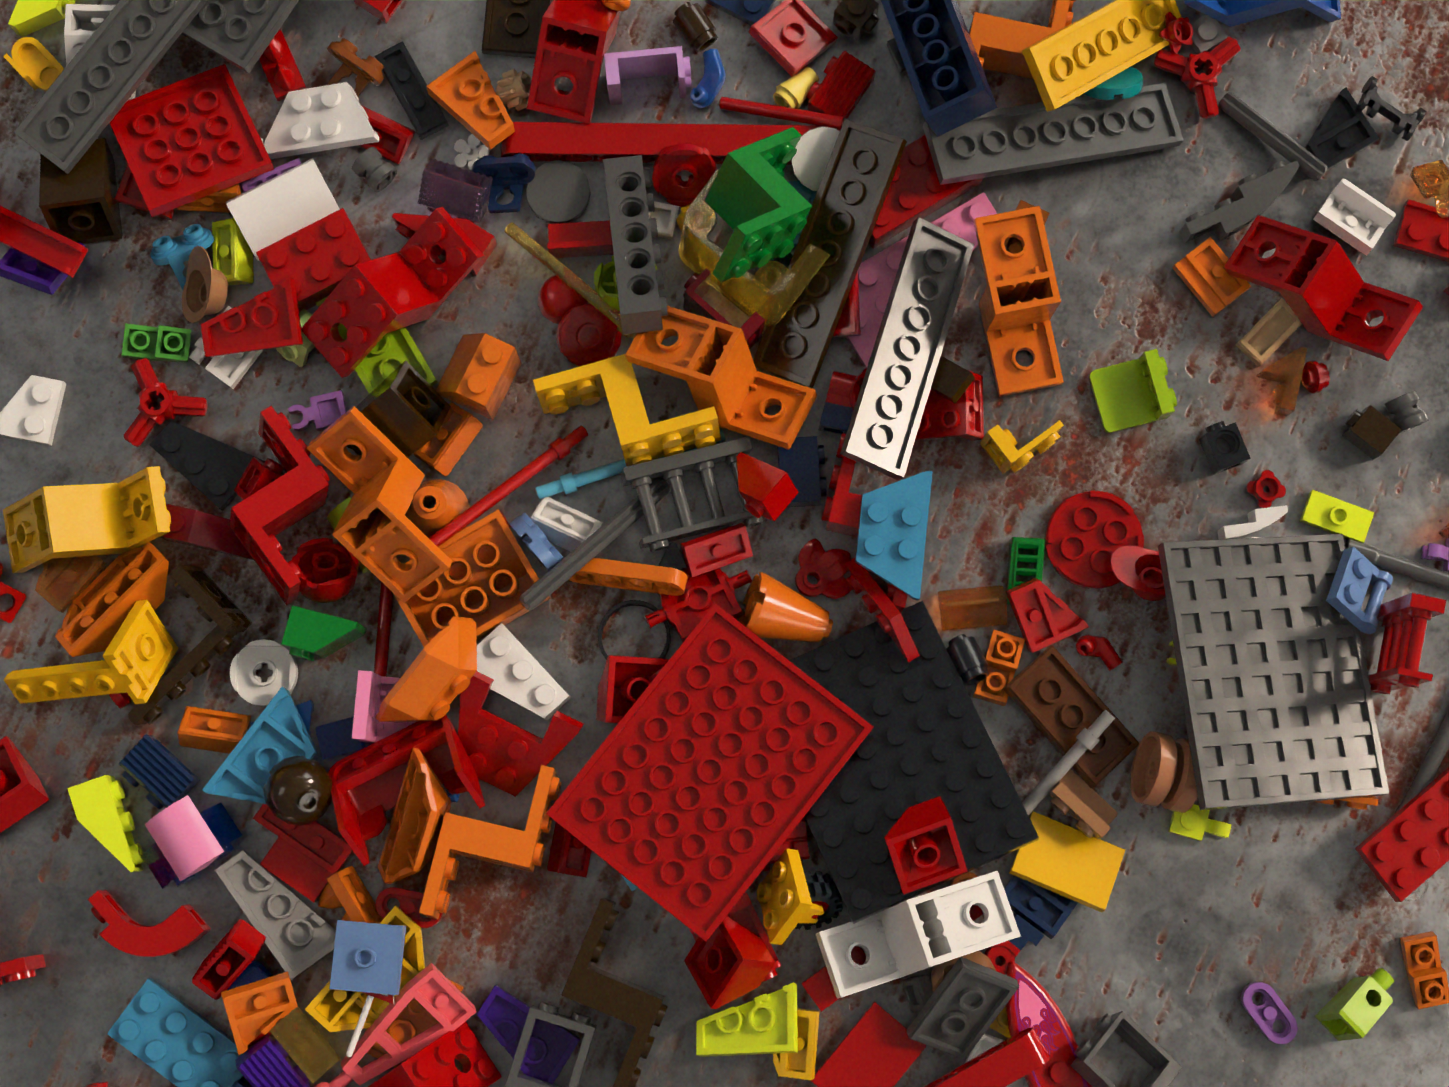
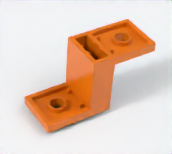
(1001, 40)
(1019, 300)
(723, 375)
(375, 518)
(489, 843)

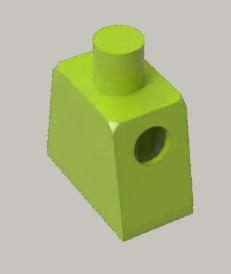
(1357, 1006)

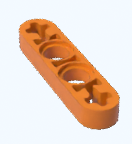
(632, 576)

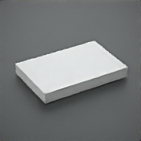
(282, 205)

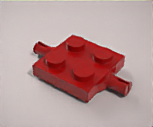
(699, 596)

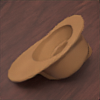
(204, 287)

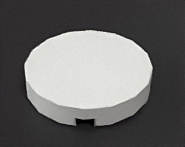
(813, 155)

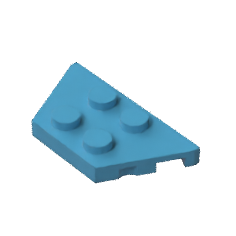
(895, 532)
(271, 738)

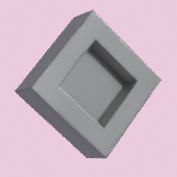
(1207, 34)

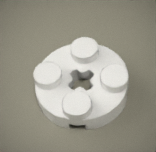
(250, 659)

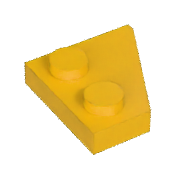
(801, 1064)

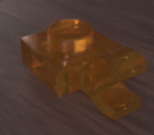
(1433, 181)

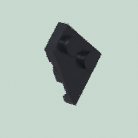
(1341, 132)

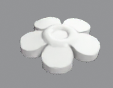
(469, 151)

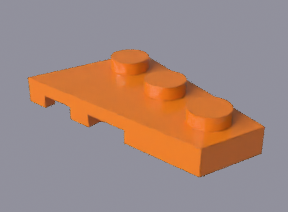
(472, 101)

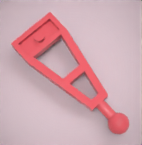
(436, 996)

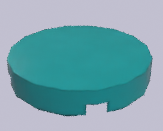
(1126, 82)

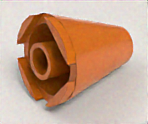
(449, 504)
(782, 613)

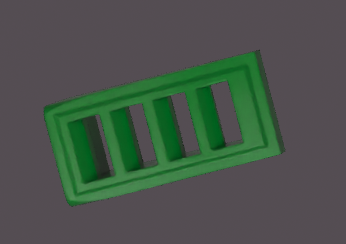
(1038, 559)

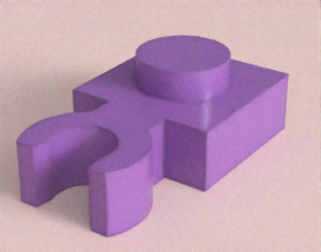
(323, 411)

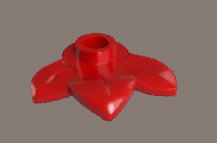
(826, 567)

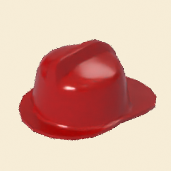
(1139, 570)

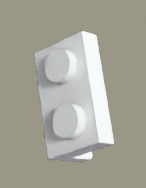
(1354, 216)

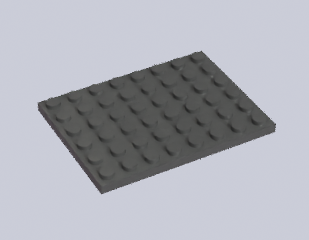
(1270, 673)

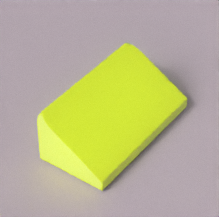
(232, 253)

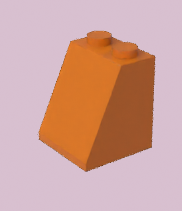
(480, 373)

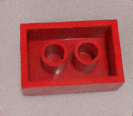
(315, 257)

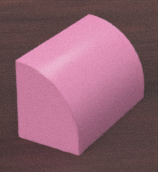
(184, 838)

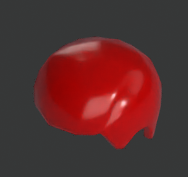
(557, 298)

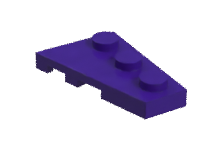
(549, 1043)

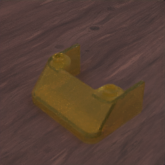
(773, 285)

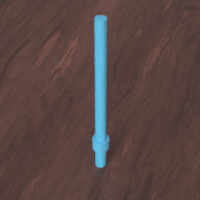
(568, 482)

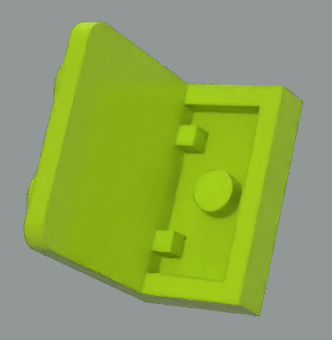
(1133, 392)

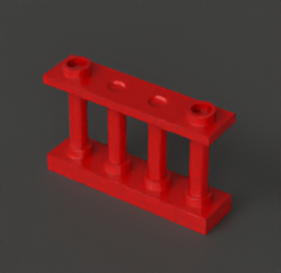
(1403, 641)

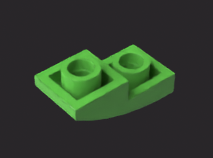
(156, 343)

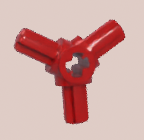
(1203, 83)
(170, 406)

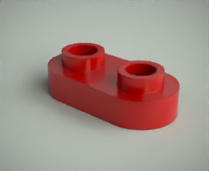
(409, 903)

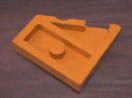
(258, 1007)

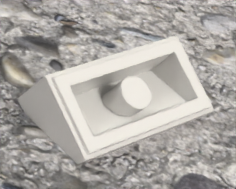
(564, 524)

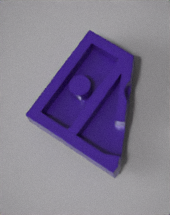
(30, 272)

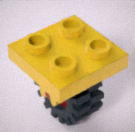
(795, 898)

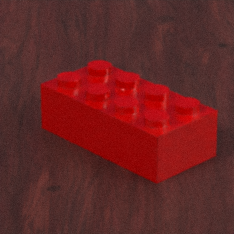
(914, 192)

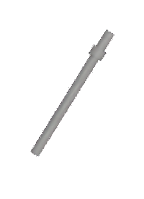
(1086, 740)

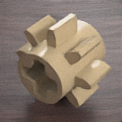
(514, 89)

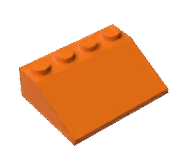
(481, 583)

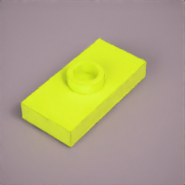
(1336, 516)

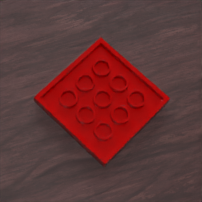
(189, 140)

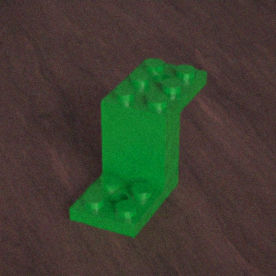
(758, 204)

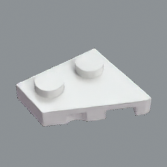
(33, 411)

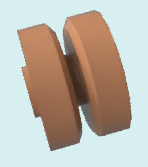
(1163, 773)

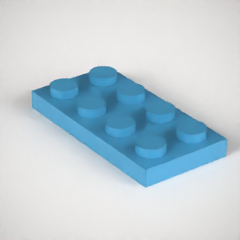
(176, 1040)

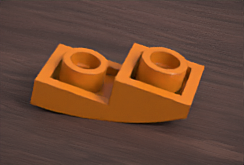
(1003, 660)
(1424, 970)

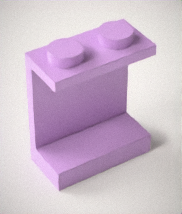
(646, 64)

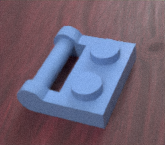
(1350, 588)

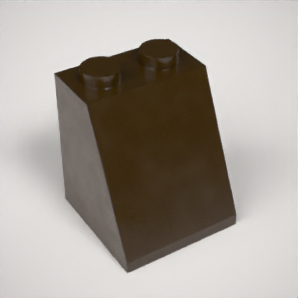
(84, 200)
(405, 410)

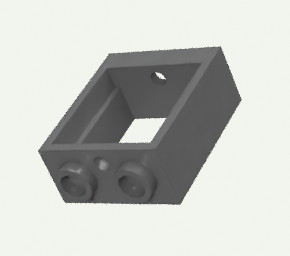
(549, 1013)
(1164, 1065)

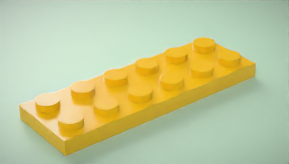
(1097, 48)

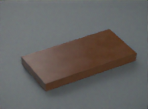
(1061, 708)

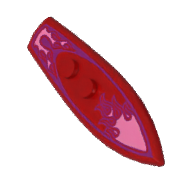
(1035, 1008)

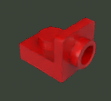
(257, 476)

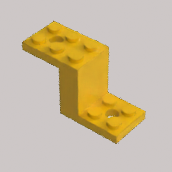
(617, 382)
(86, 519)

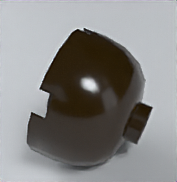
(298, 790)

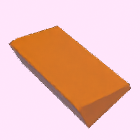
(451, 440)
(212, 729)

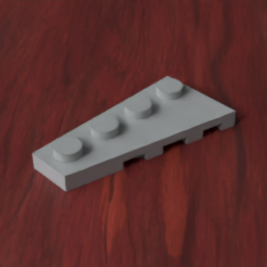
(290, 927)

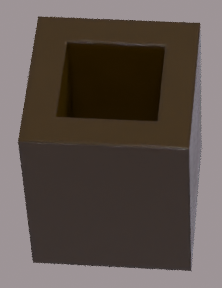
(1370, 431)

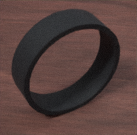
(631, 603)

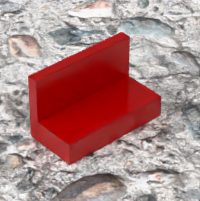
(580, 239)

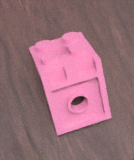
(369, 696)

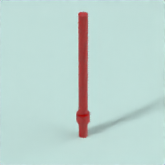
(557, 450)

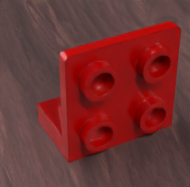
(947, 419)

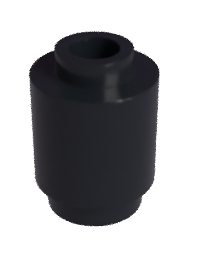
(968, 659)

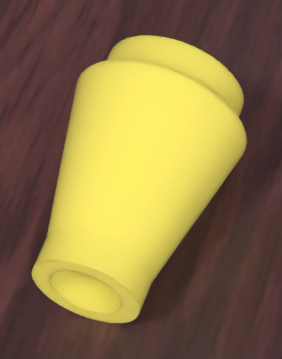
(795, 89)

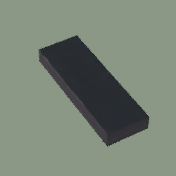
(411, 90)

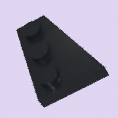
(203, 461)

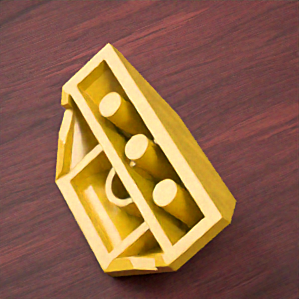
(341, 1009)

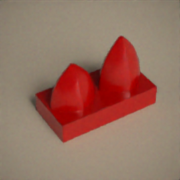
(281, 67)
(716, 549)

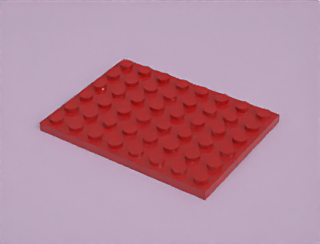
(710, 771)

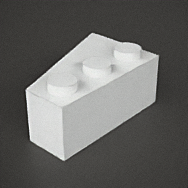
(519, 674)

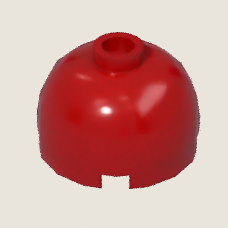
(326, 570)

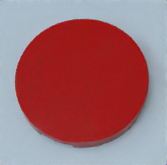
(1086, 534)

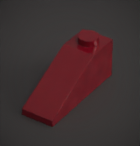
(203, 531)

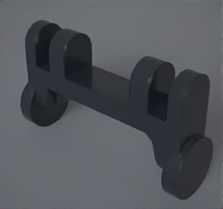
(1402, 121)

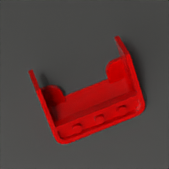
(372, 778)

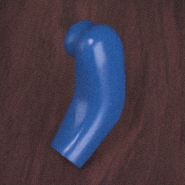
(712, 80)

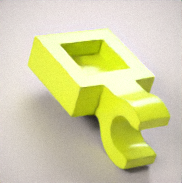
(1196, 822)

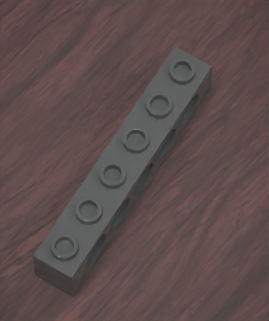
(632, 245)

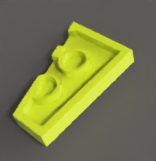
(752, 1028)

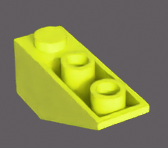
(102, 813)

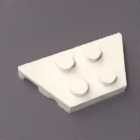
(319, 121)

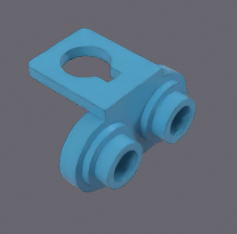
(178, 249)

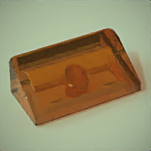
(972, 607)

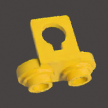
(34, 63)

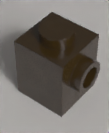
(856, 17)

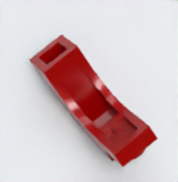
(125, 934)

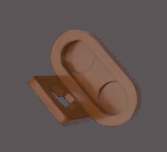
(366, 69)

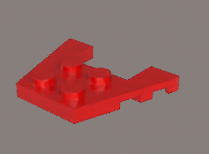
(502, 751)

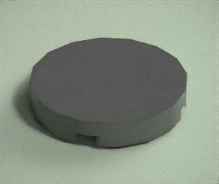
(558, 192)

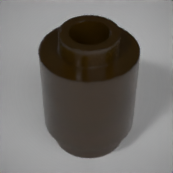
(695, 26)

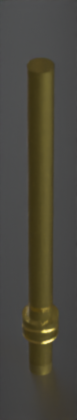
(565, 274)

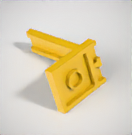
(131, 665)

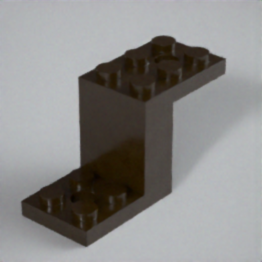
(614, 994)

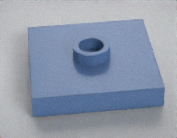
(367, 957)

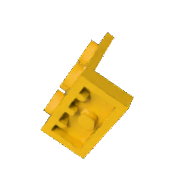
(1002, 450)

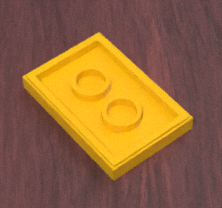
(1069, 863)

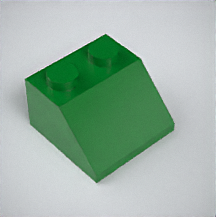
(318, 634)

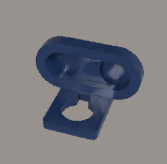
(506, 174)

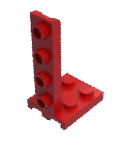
(40, 243)

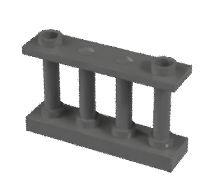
(672, 470)

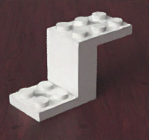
(918, 934)

